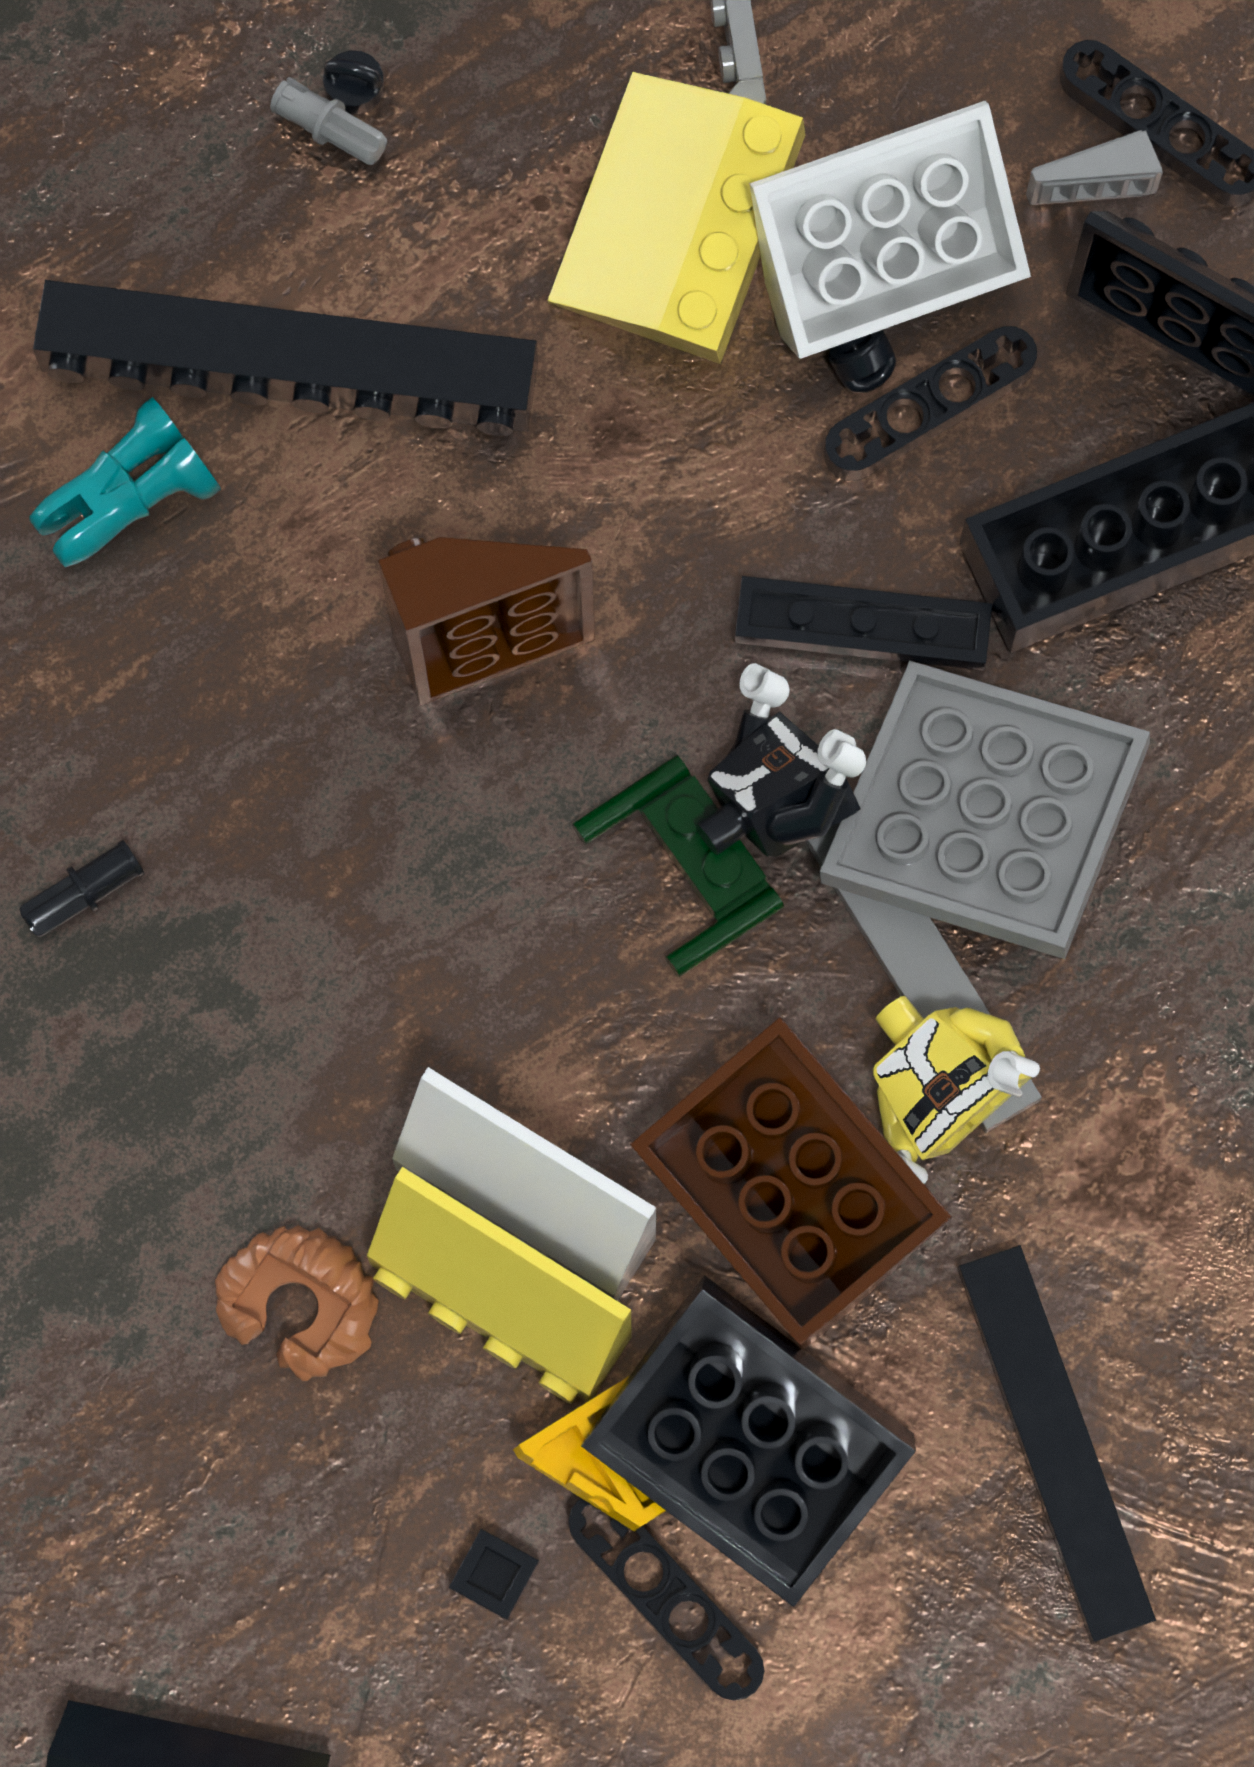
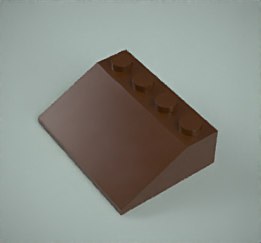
(483, 608)
(791, 1183)

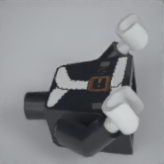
(776, 778)

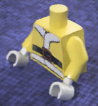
(944, 1077)

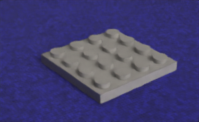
(986, 809)

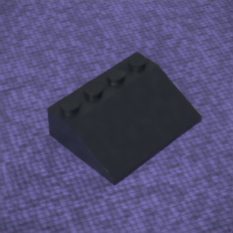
(1166, 297)
(750, 1441)

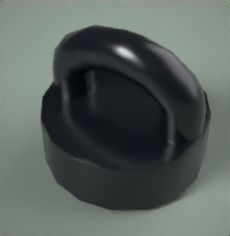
(355, 80)
(864, 357)

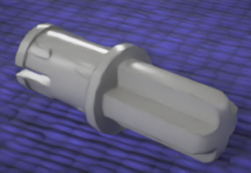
(327, 121)

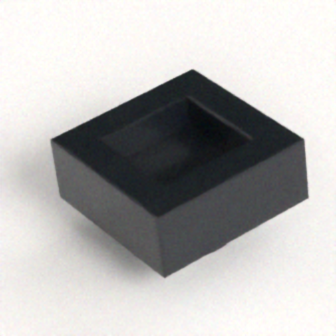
(494, 1575)

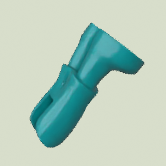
(111, 497)

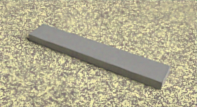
(918, 966)

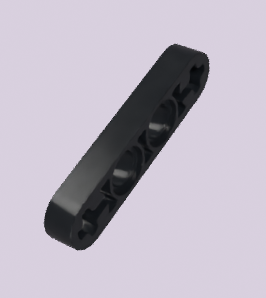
(1168, 115)
(925, 396)
(659, 1602)

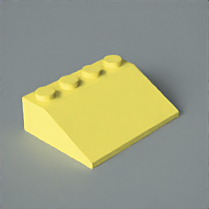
(672, 214)
(498, 1289)

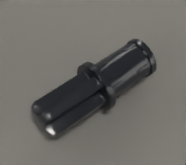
(80, 889)

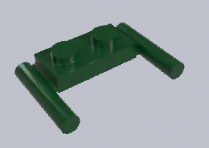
(726, 883)

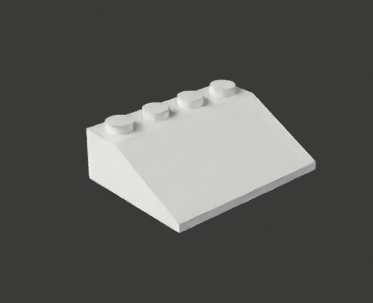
(887, 231)
(525, 1185)

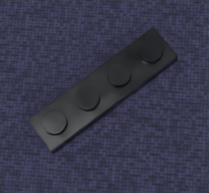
(863, 623)

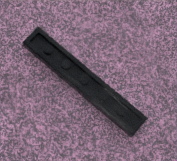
(1056, 1444)

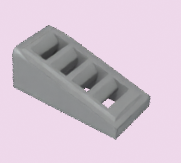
(1105, 171)

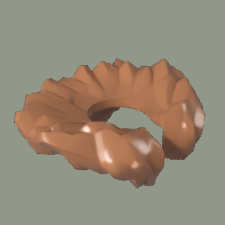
(321, 1265)

